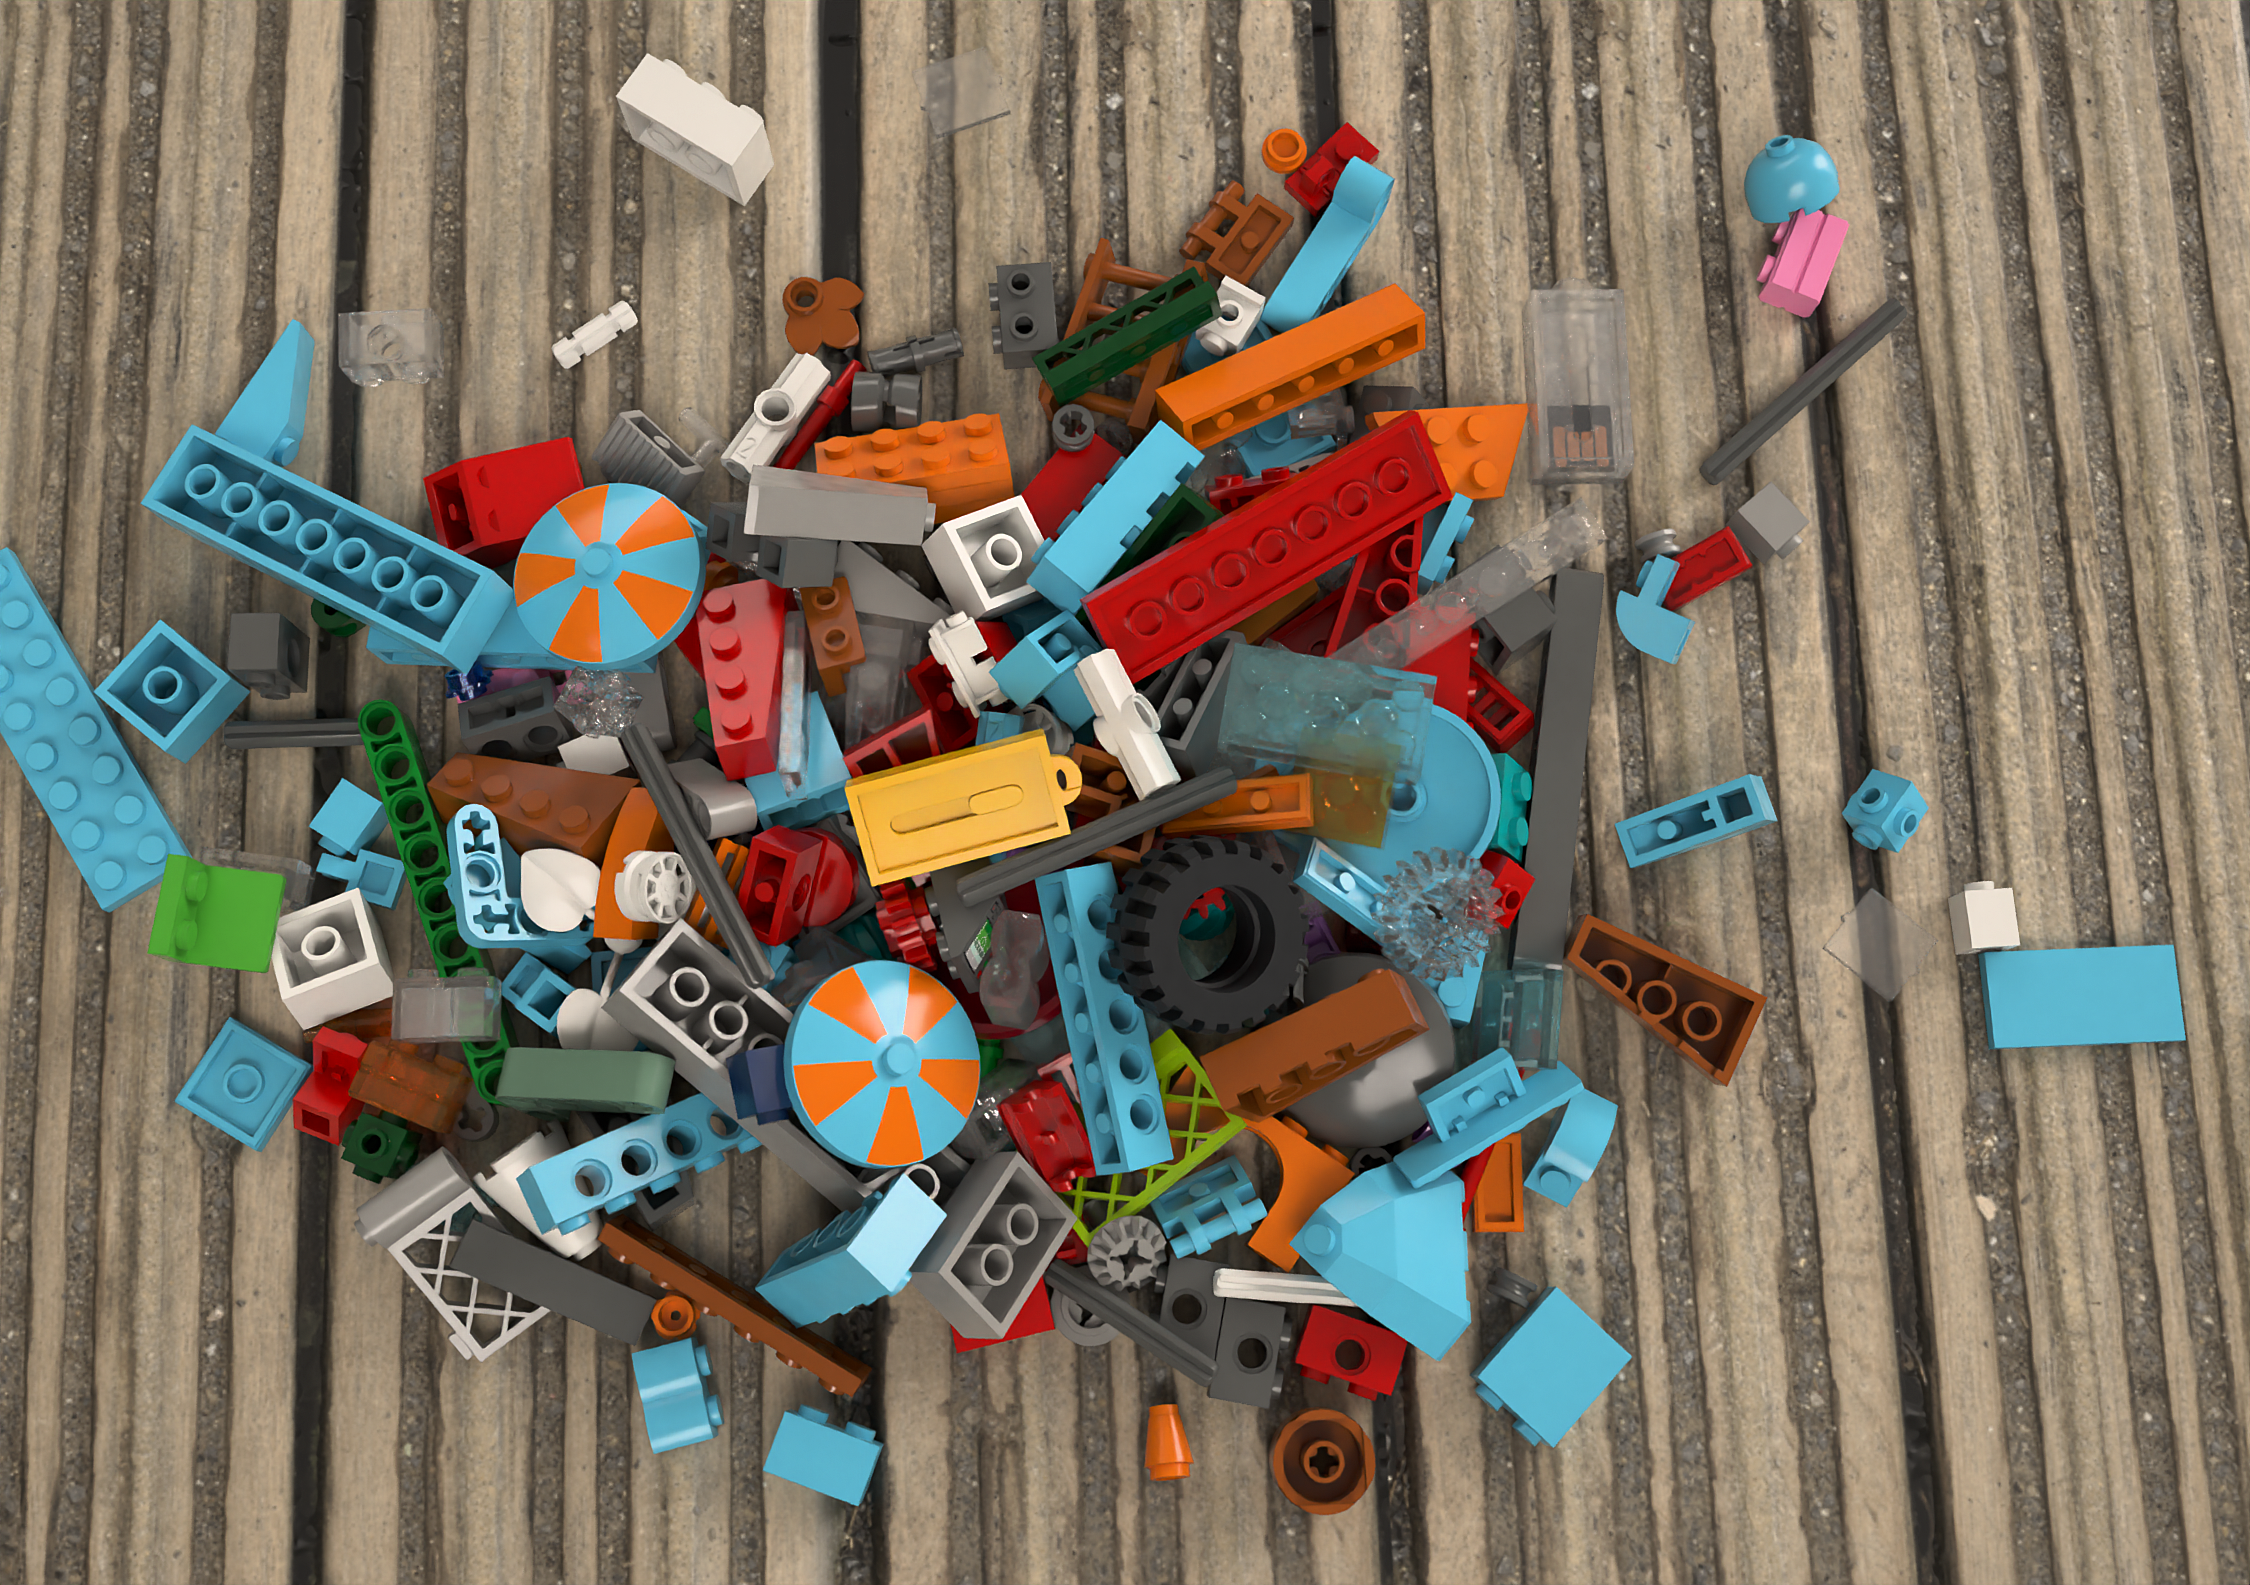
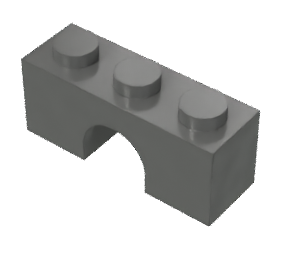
(779, 559)

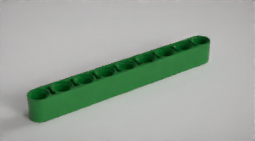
(427, 883)

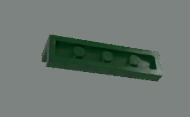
(1133, 341)

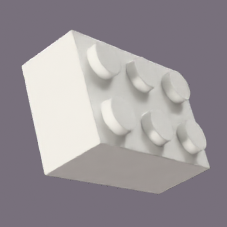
(696, 128)

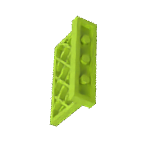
(1169, 1056)

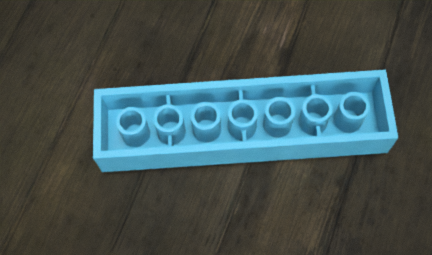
(330, 548)

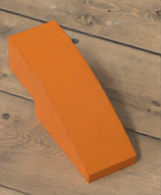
(635, 829)

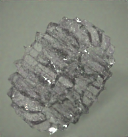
(1463, 887)

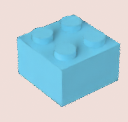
(172, 692)

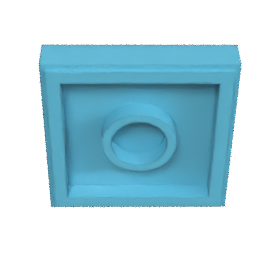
(244, 1084)

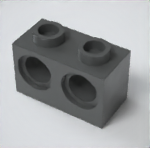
(515, 722)

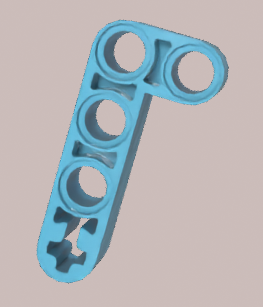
(1331, 248)

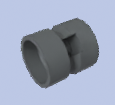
(870, 401)

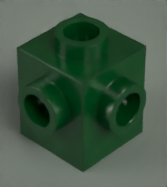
(397, 1150)

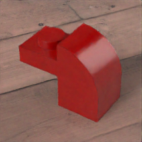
(323, 1100)

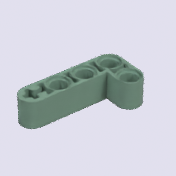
(555, 1081)

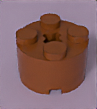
(1342, 1480)

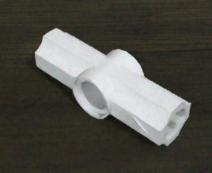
(790, 397)
(1126, 724)

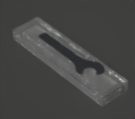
(796, 706)

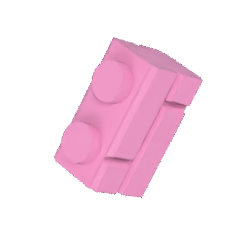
(1802, 261)

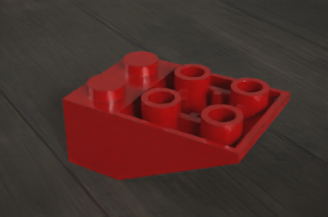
(495, 499)

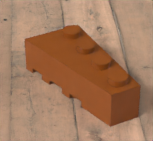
(534, 802)
(1676, 1000)
(1314, 1046)

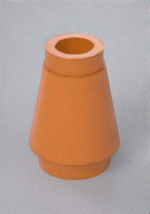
(1167, 1445)

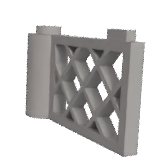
(409, 1212)

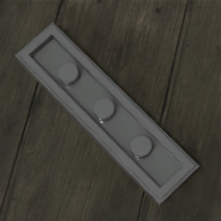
(552, 1282)

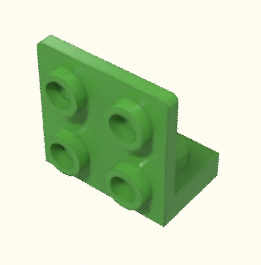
(216, 915)

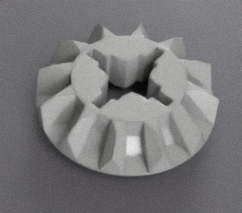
(1115, 1240)
(1068, 1317)

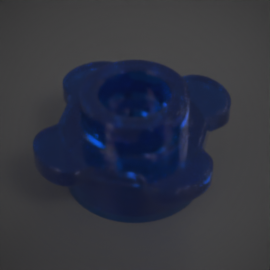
(468, 685)

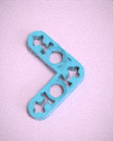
(493, 899)

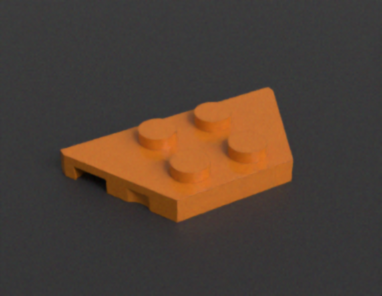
(1471, 445)

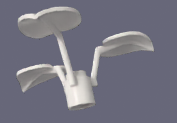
(556, 895)

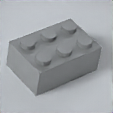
(991, 1246)

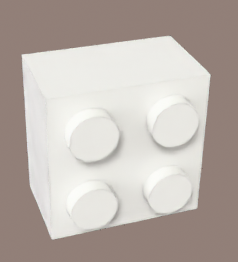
(987, 559)
(331, 959)

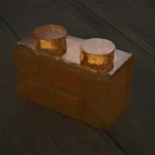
(412, 1086)

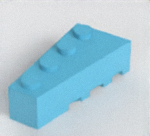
(1112, 518)
(853, 1256)

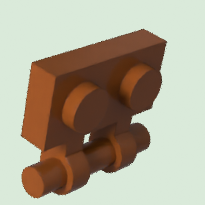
(1248, 242)

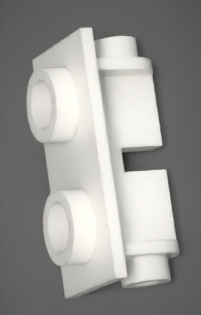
(956, 649)

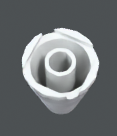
(506, 1192)

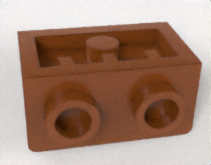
(833, 632)

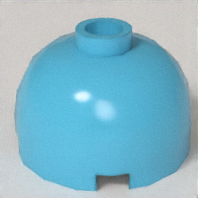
(1789, 177)

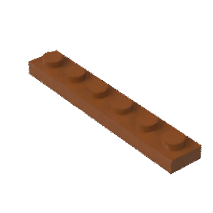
(719, 1296)

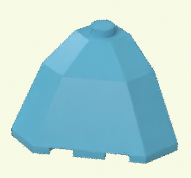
(1396, 1253)

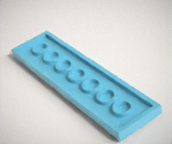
(76, 752)

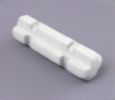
(594, 334)

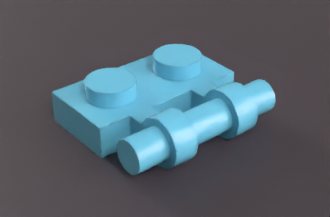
(1203, 1196)

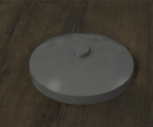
(1380, 1098)

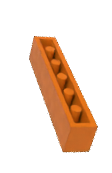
(1292, 367)

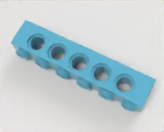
(1102, 1023)
(551, 1183)

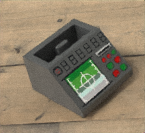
(964, 931)

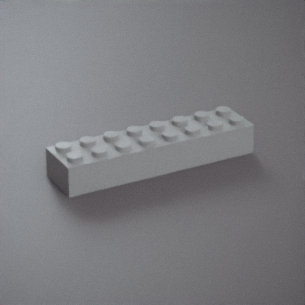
(699, 1011)

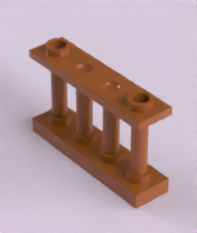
(1153, 372)

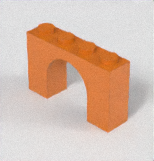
(1306, 1172)

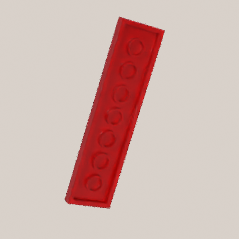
(1268, 547)

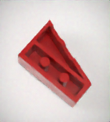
(898, 744)

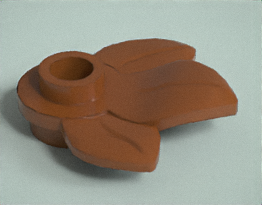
(826, 319)

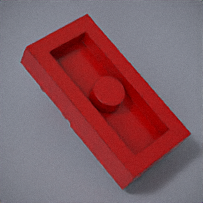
(1316, 179)

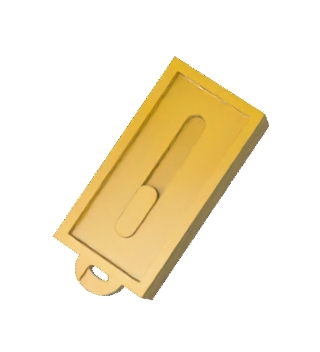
(961, 806)

